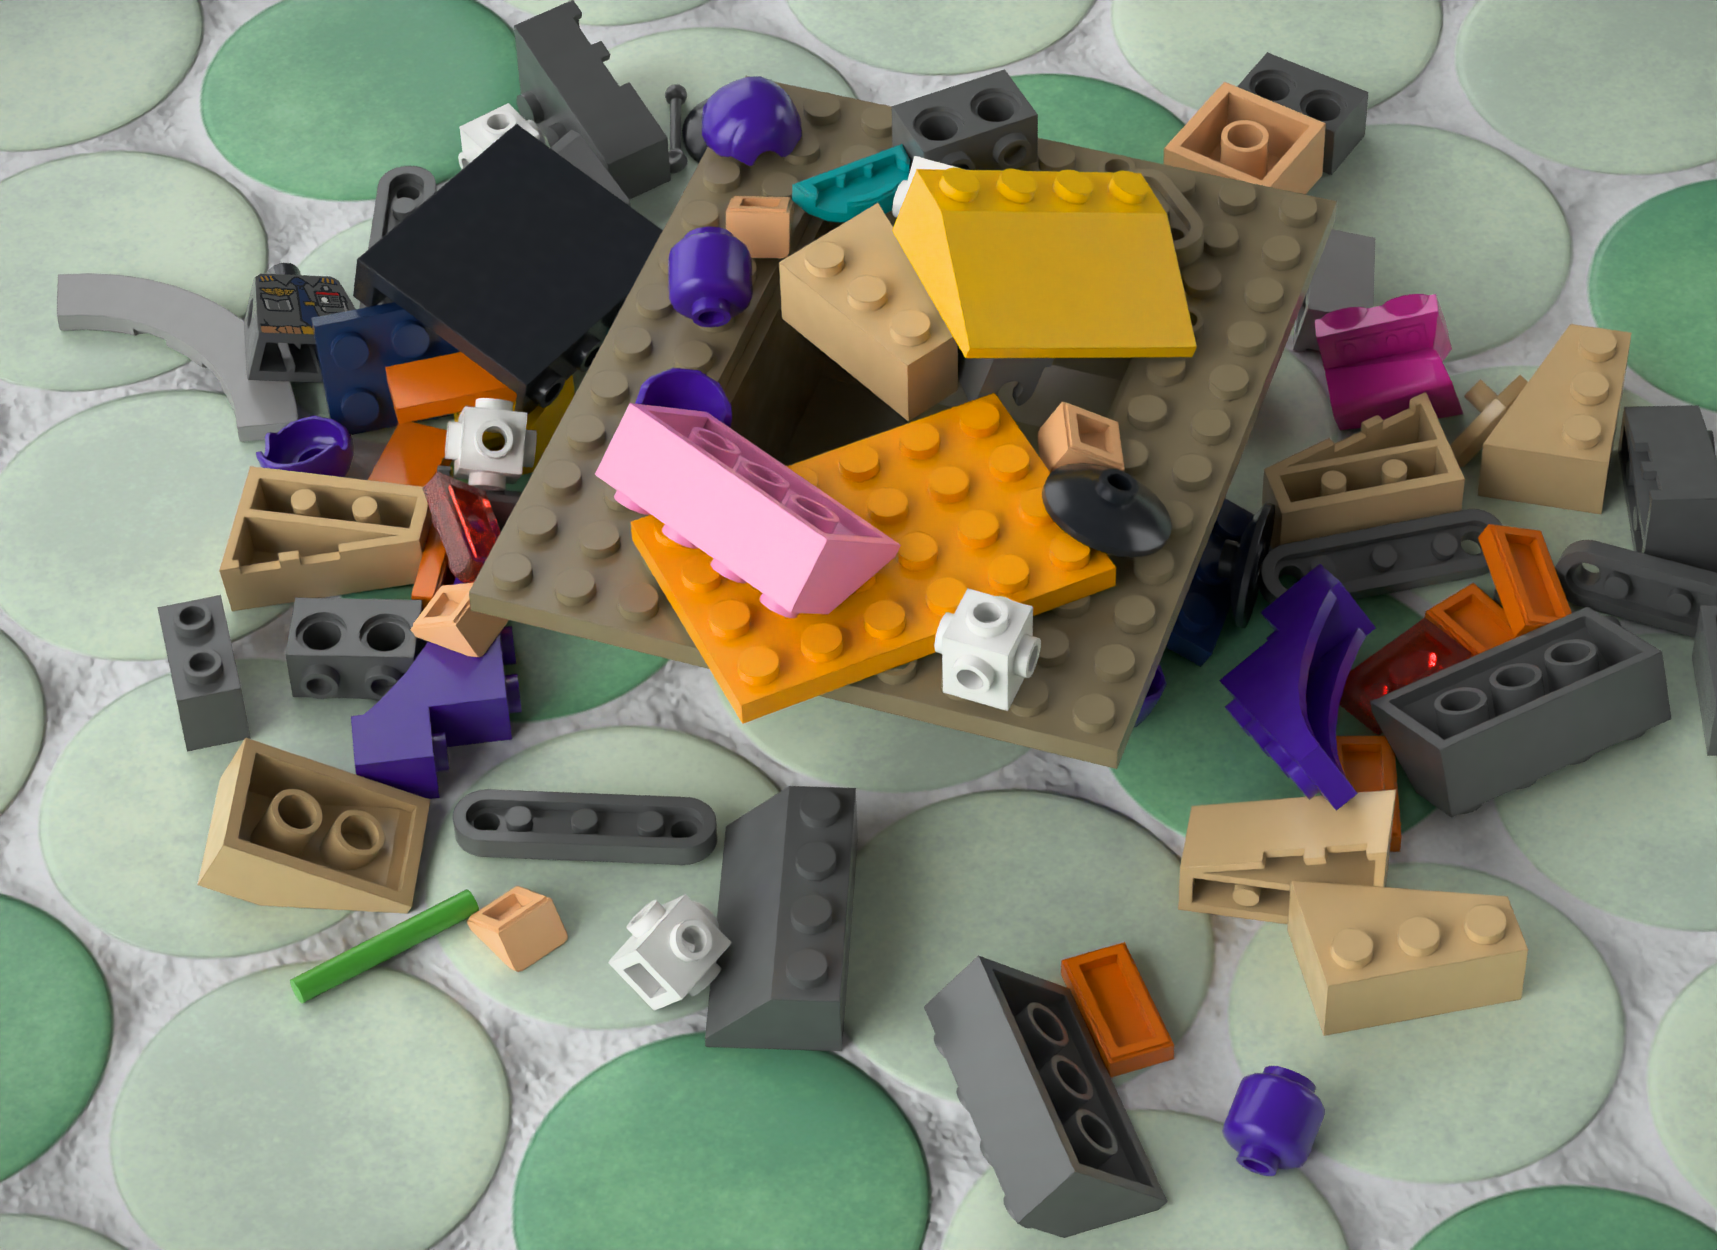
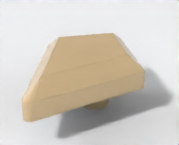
(1491, 409)

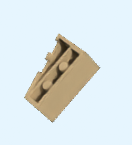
(871, 313)
(1562, 426)
(1368, 480)
(321, 537)
(1247, 853)
(1402, 952)

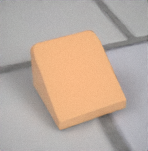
(762, 224)
(1079, 437)
(453, 625)
(519, 927)

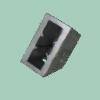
(280, 326)

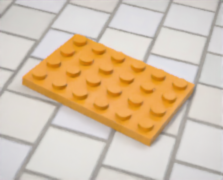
(967, 515)

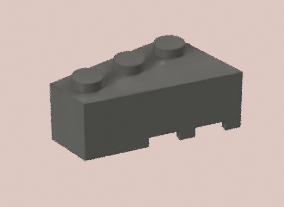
(572, 89)
(1670, 483)

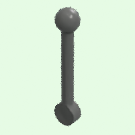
(676, 96)

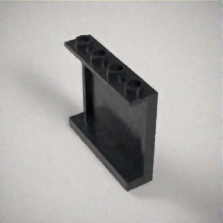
(514, 265)

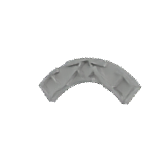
(191, 327)

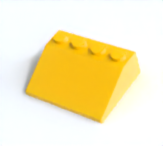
(1047, 263)

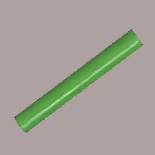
(384, 946)

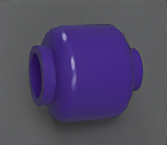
(710, 275)
(1273, 1120)

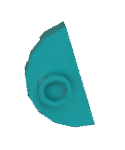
(854, 187)

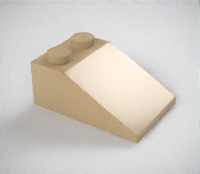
(311, 835)

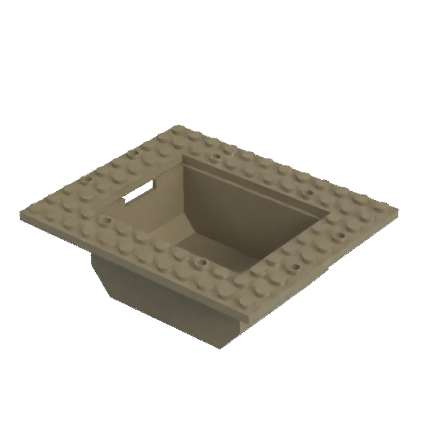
(1181, 423)

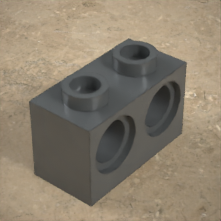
(1316, 96)
(970, 125)
(351, 646)
(204, 673)

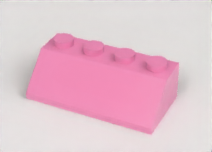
(742, 509)

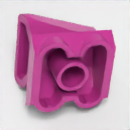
(1385, 358)

